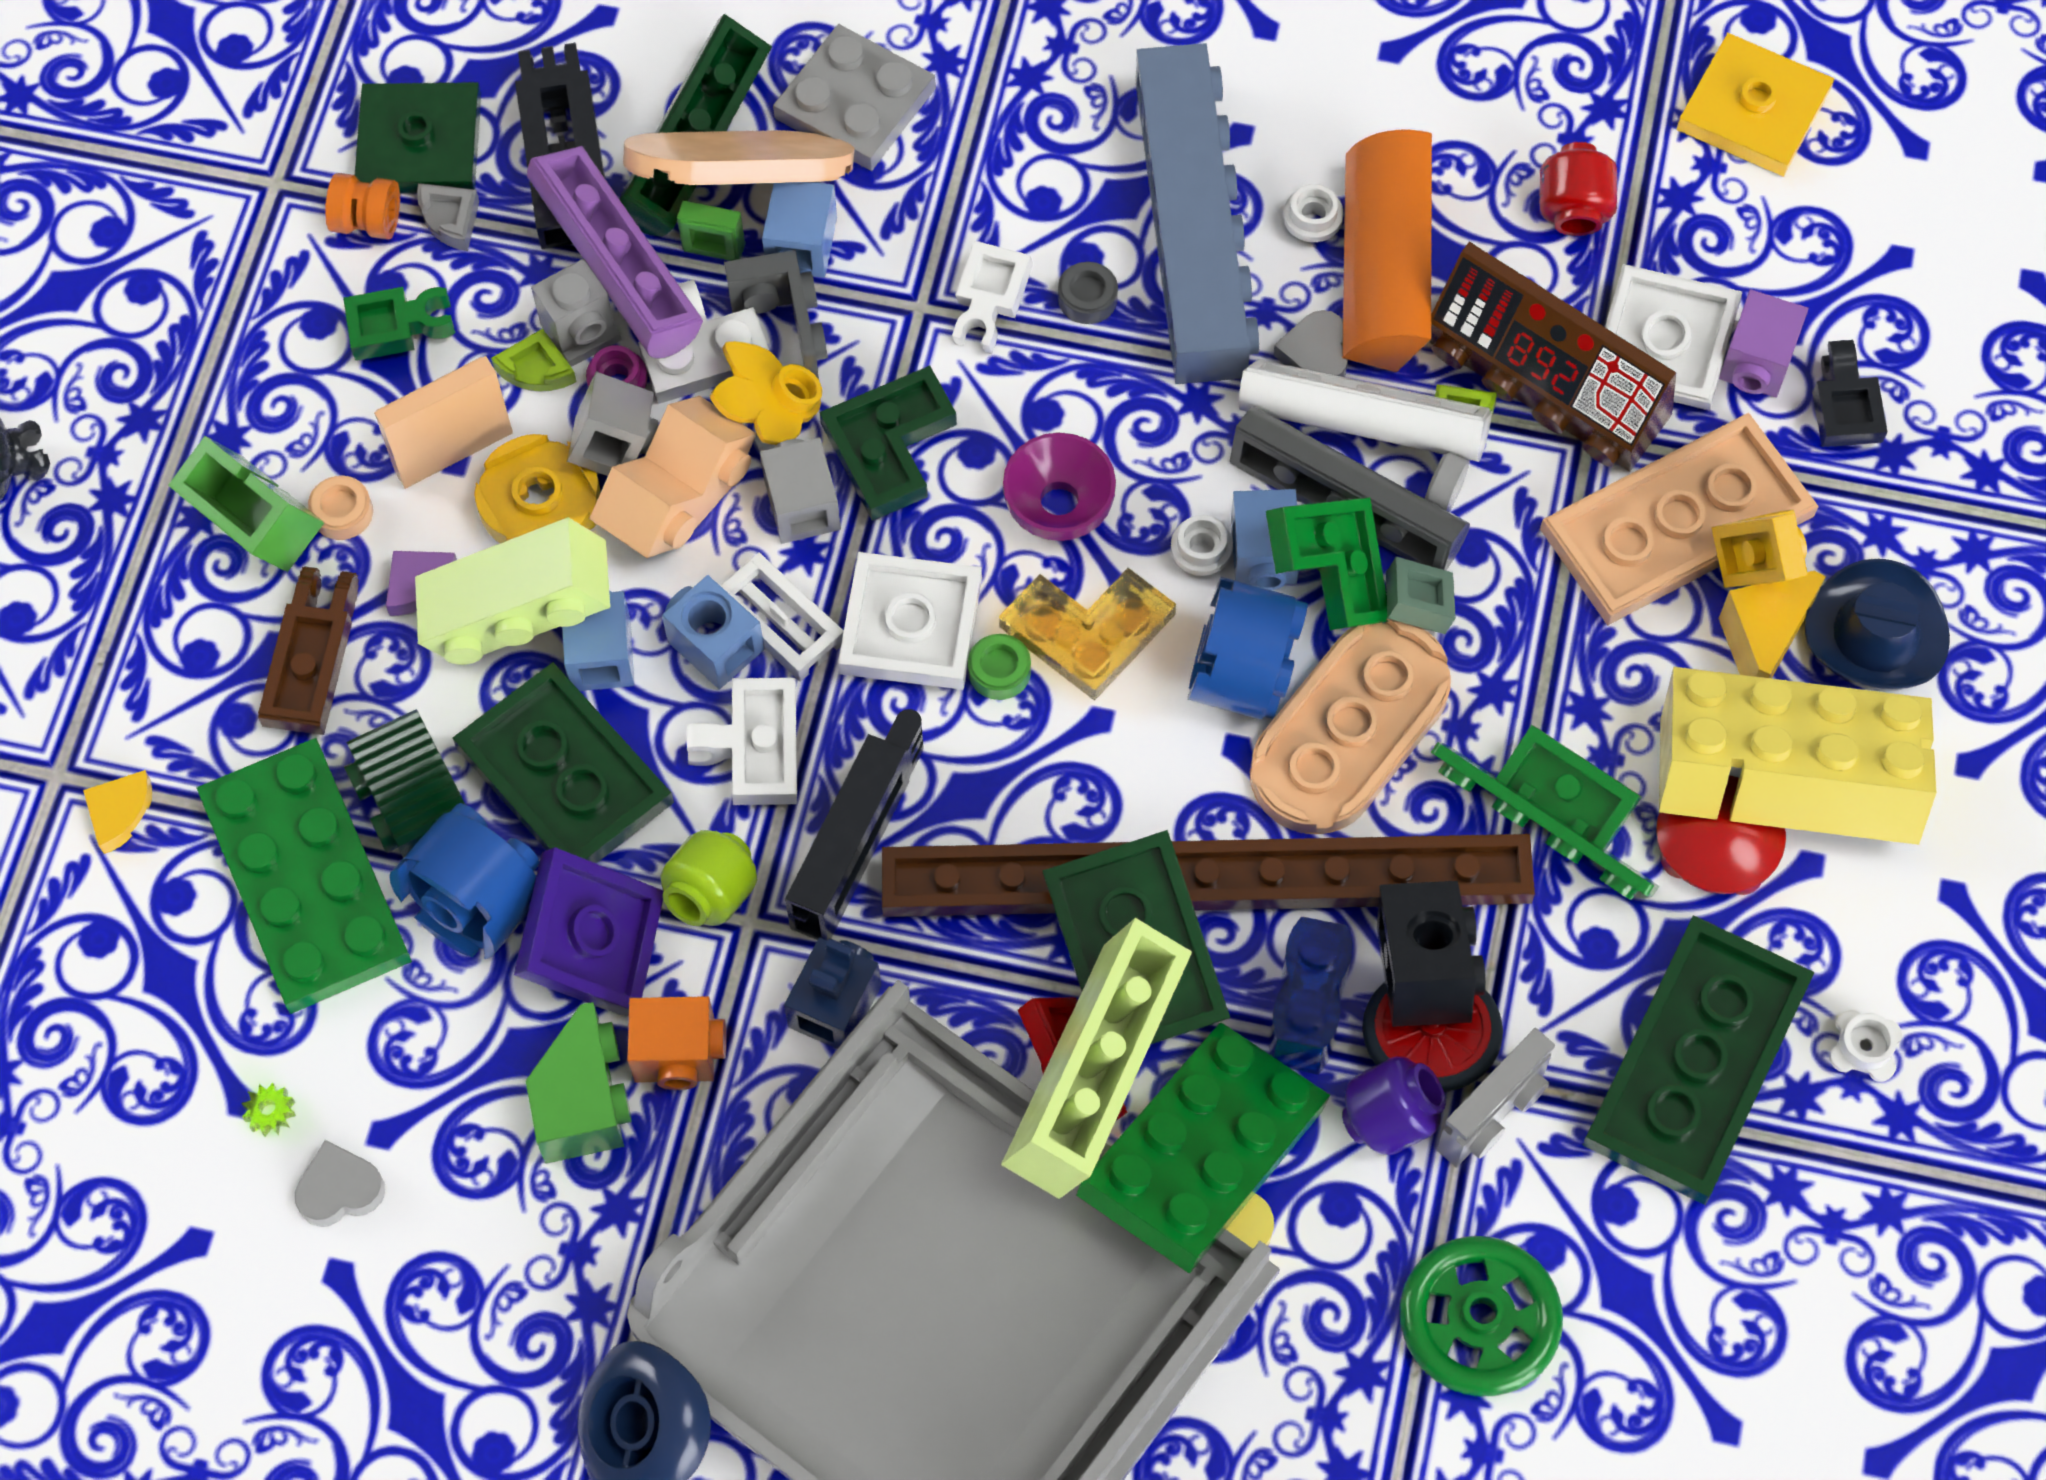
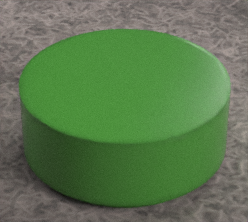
(999, 666)

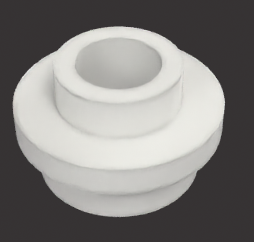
(1316, 200)
(1201, 530)

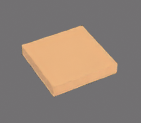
(444, 421)

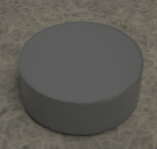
(1087, 292)

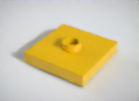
(1755, 104)

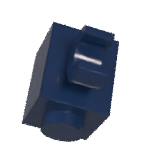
(833, 991)

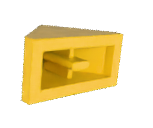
(1764, 621)

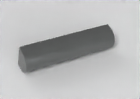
(1321, 474)

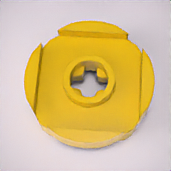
(530, 462)

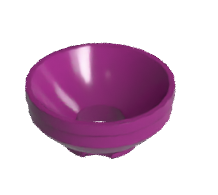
(1059, 463)

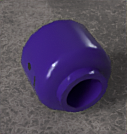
(1393, 1105)

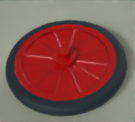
(1452, 1051)

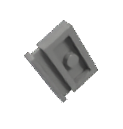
(1513, 1083)

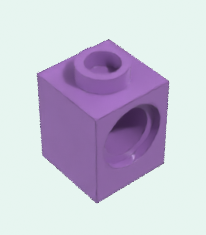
(1763, 344)

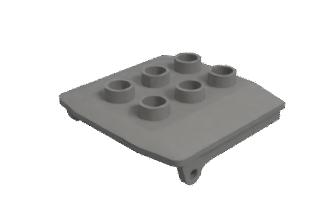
(916, 1307)

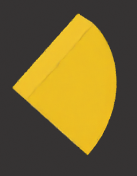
(118, 808)

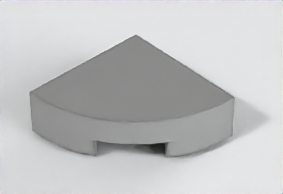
(449, 213)

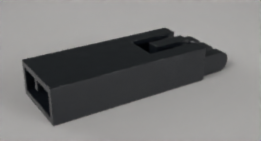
(553, 90)
(854, 828)

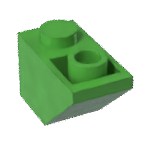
(573, 1092)

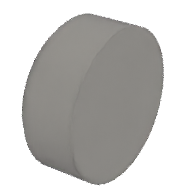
(1447, 481)

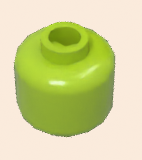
(708, 878)

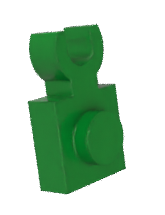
(385, 321)

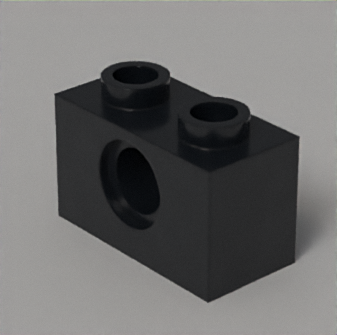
(1428, 953)

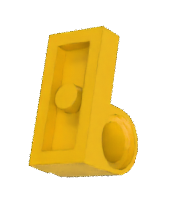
(1761, 549)

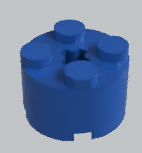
(1246, 649)
(467, 882)

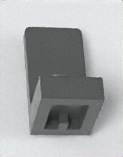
(775, 282)

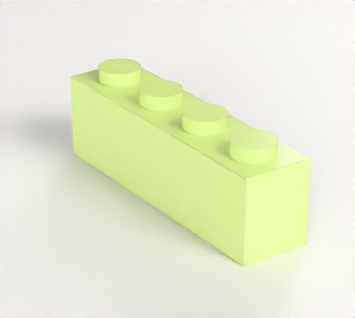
(1096, 1059)

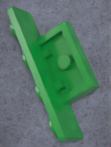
(1564, 796)

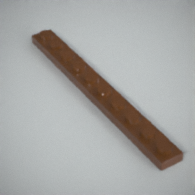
(1216, 872)

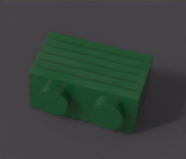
(404, 777)

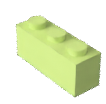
(512, 592)

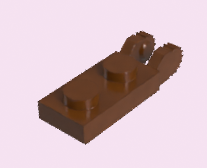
(308, 655)

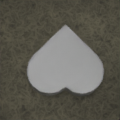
(1314, 344)
(338, 1185)

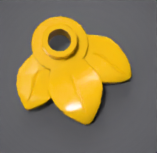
(766, 393)

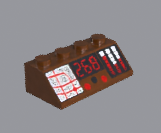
(1551, 359)

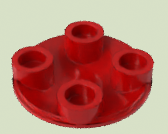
(1719, 853)

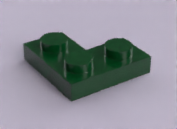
(874, 433)

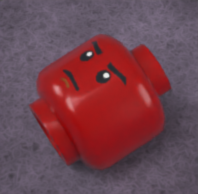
(1578, 189)

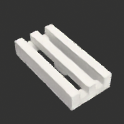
(812, 650)

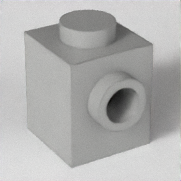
(611, 425)

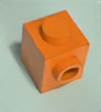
(674, 1041)

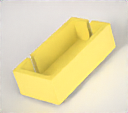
(1805, 753)

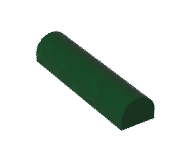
(702, 104)

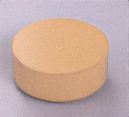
(342, 506)

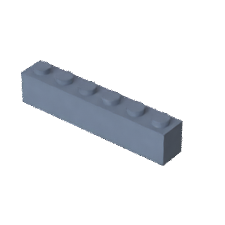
(1193, 214)

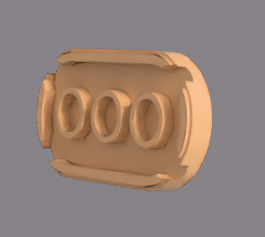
(738, 157)
(1350, 726)

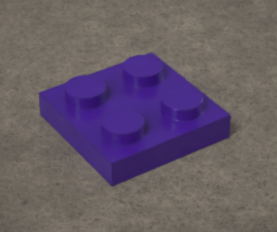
(589, 931)

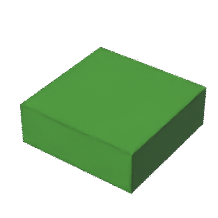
(711, 231)

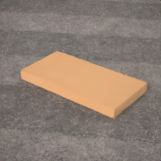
(1656, 523)

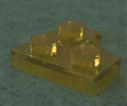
(1089, 644)

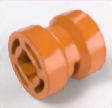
(362, 206)

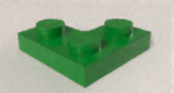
(1344, 546)

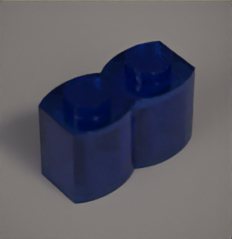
(1310, 994)

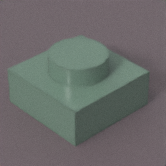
(1420, 595)

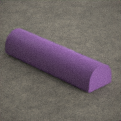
(616, 250)

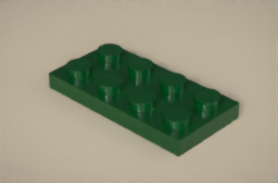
(1698, 1060)

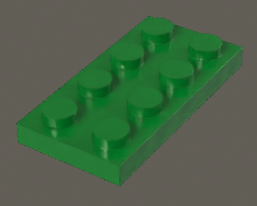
(303, 875)
(1203, 1147)

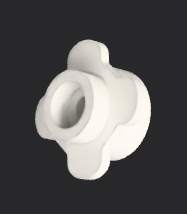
(1870, 1027)

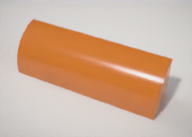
(1387, 248)

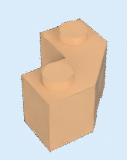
(684, 475)

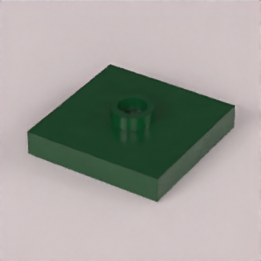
(419, 134)

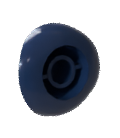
(1879, 626)
(642, 1417)

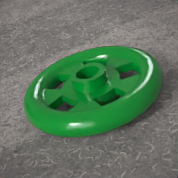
(1432, 1341)

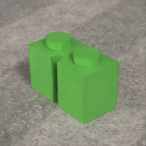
(246, 504)

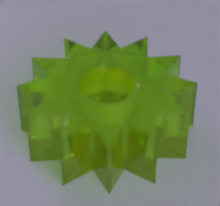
(260, 1101)

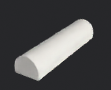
(1365, 409)

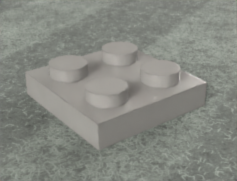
(855, 95)

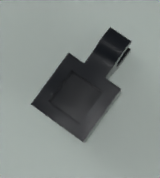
(1847, 406)

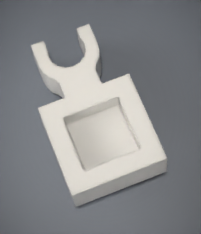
(990, 286)

